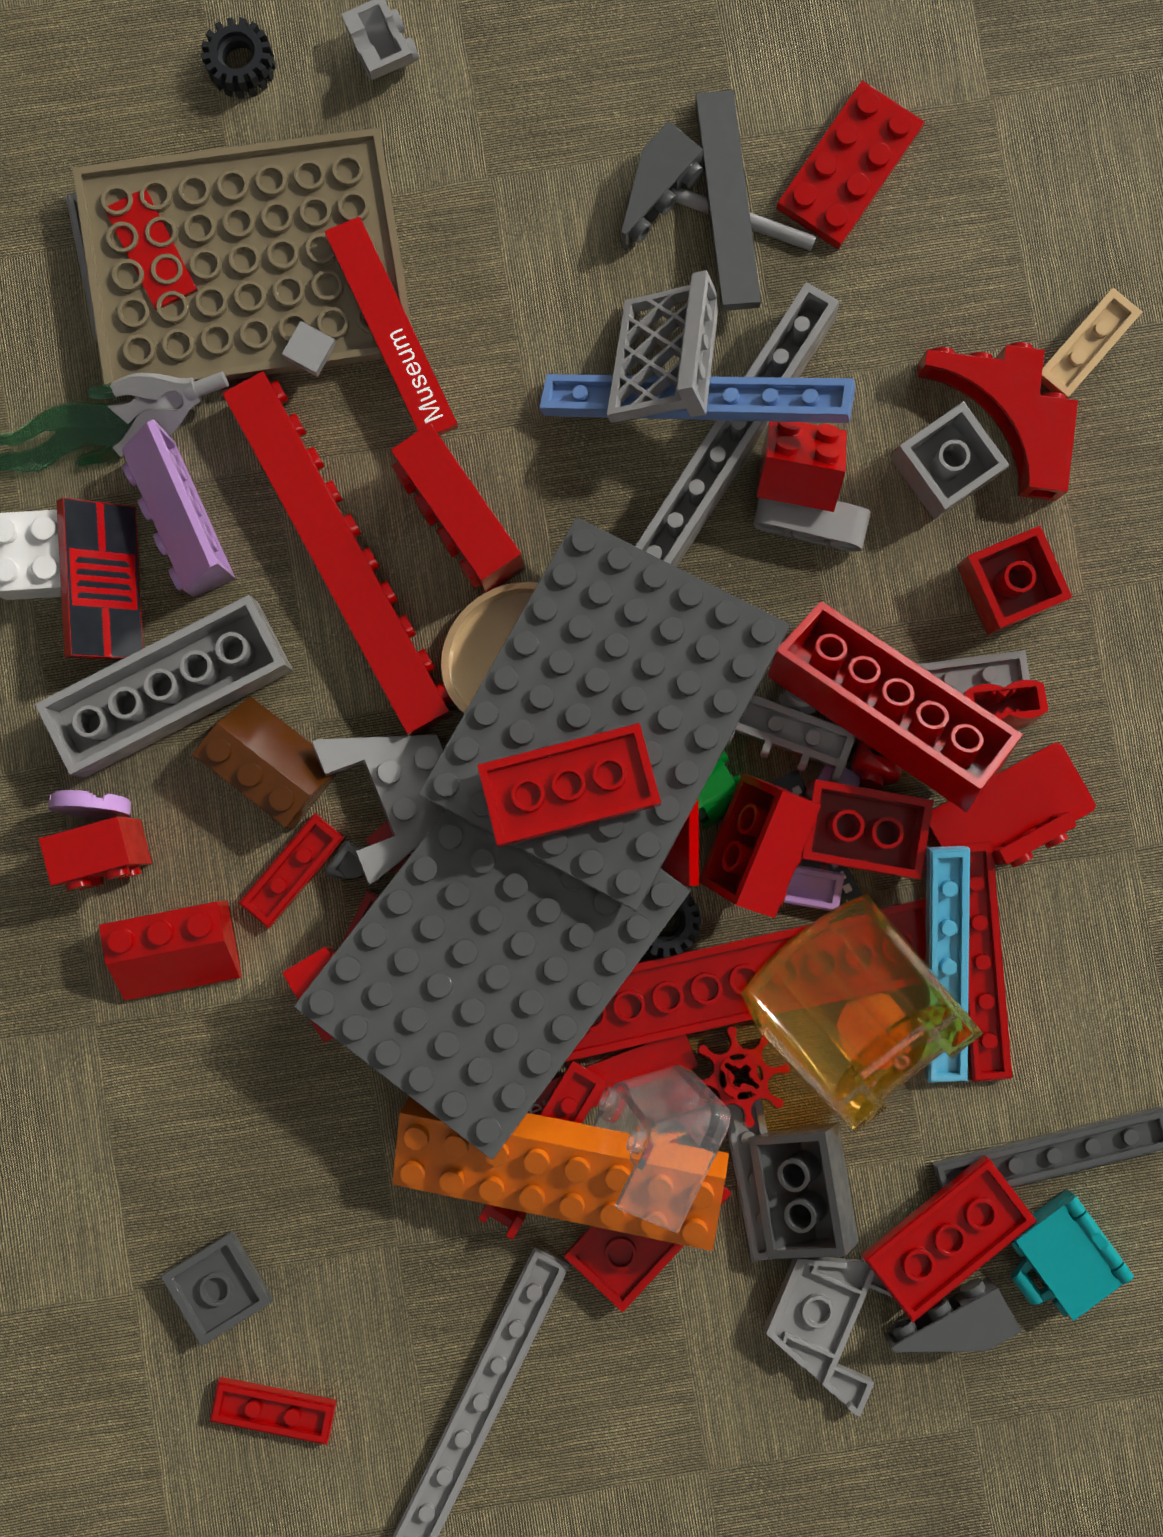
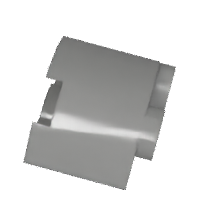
(379, 38)

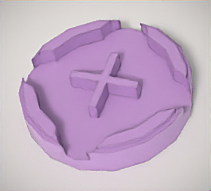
(87, 805)

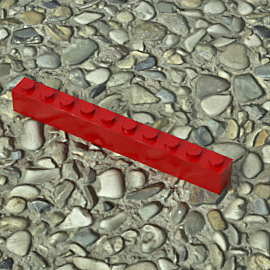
(337, 554)

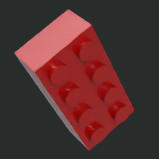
(457, 507)

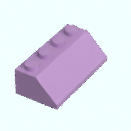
(176, 511)

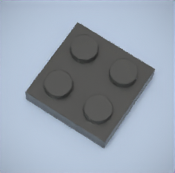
(217, 1288)

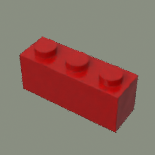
(145, 252)

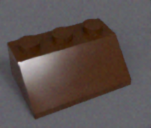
(265, 762)

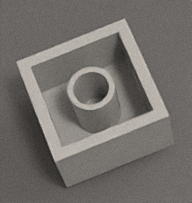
(949, 460)

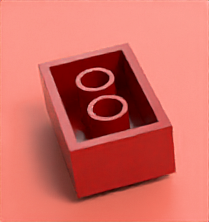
(868, 829)
(759, 845)

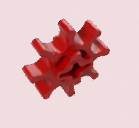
(750, 1062)

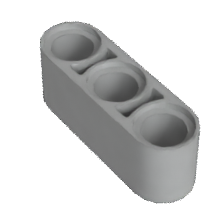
(840, 529)

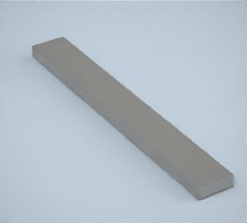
(483, 1395)

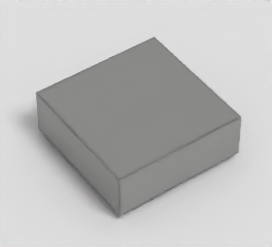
(309, 348)

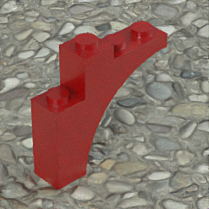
(1008, 389)

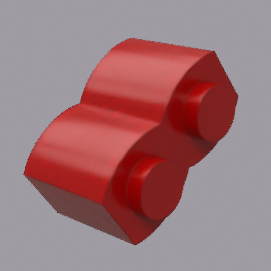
(1016, 704)

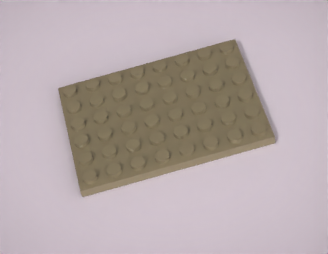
(254, 246)

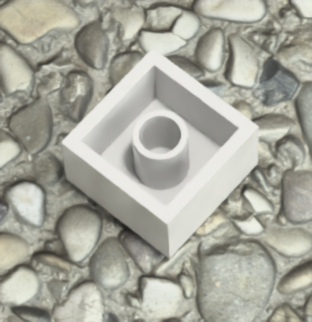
(29, 555)

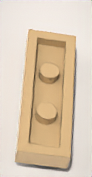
(1089, 343)

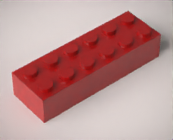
(893, 705)

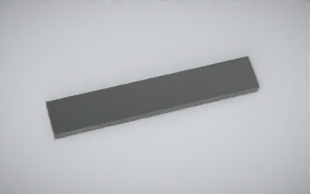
(727, 201)
(1065, 1149)

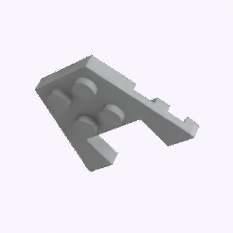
(398, 773)
(816, 1317)

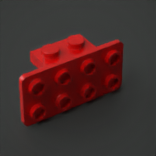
(1019, 808)

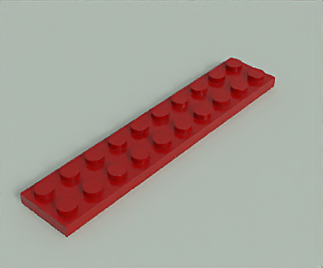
(705, 987)

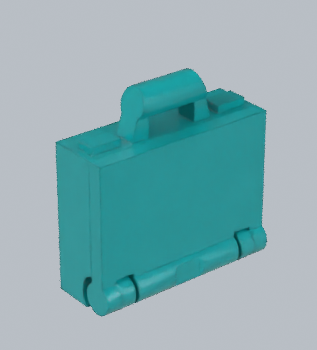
(1068, 1258)

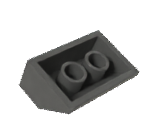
(804, 1192)

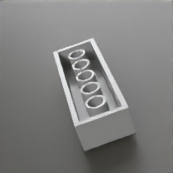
(164, 687)

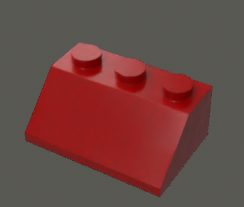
(171, 950)

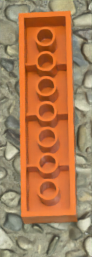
(546, 1171)

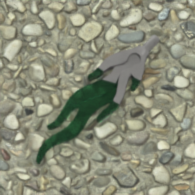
(109, 424)

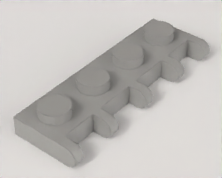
(796, 733)

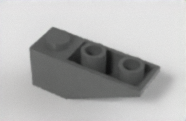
(664, 164)
(964, 1323)

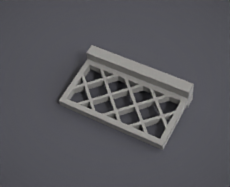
(692, 346)

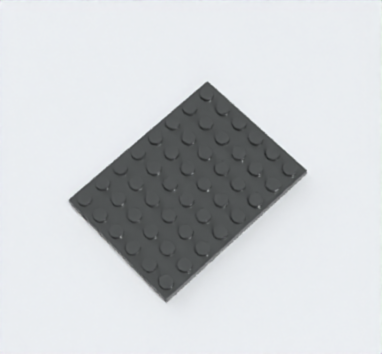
(606, 648)
(480, 976)

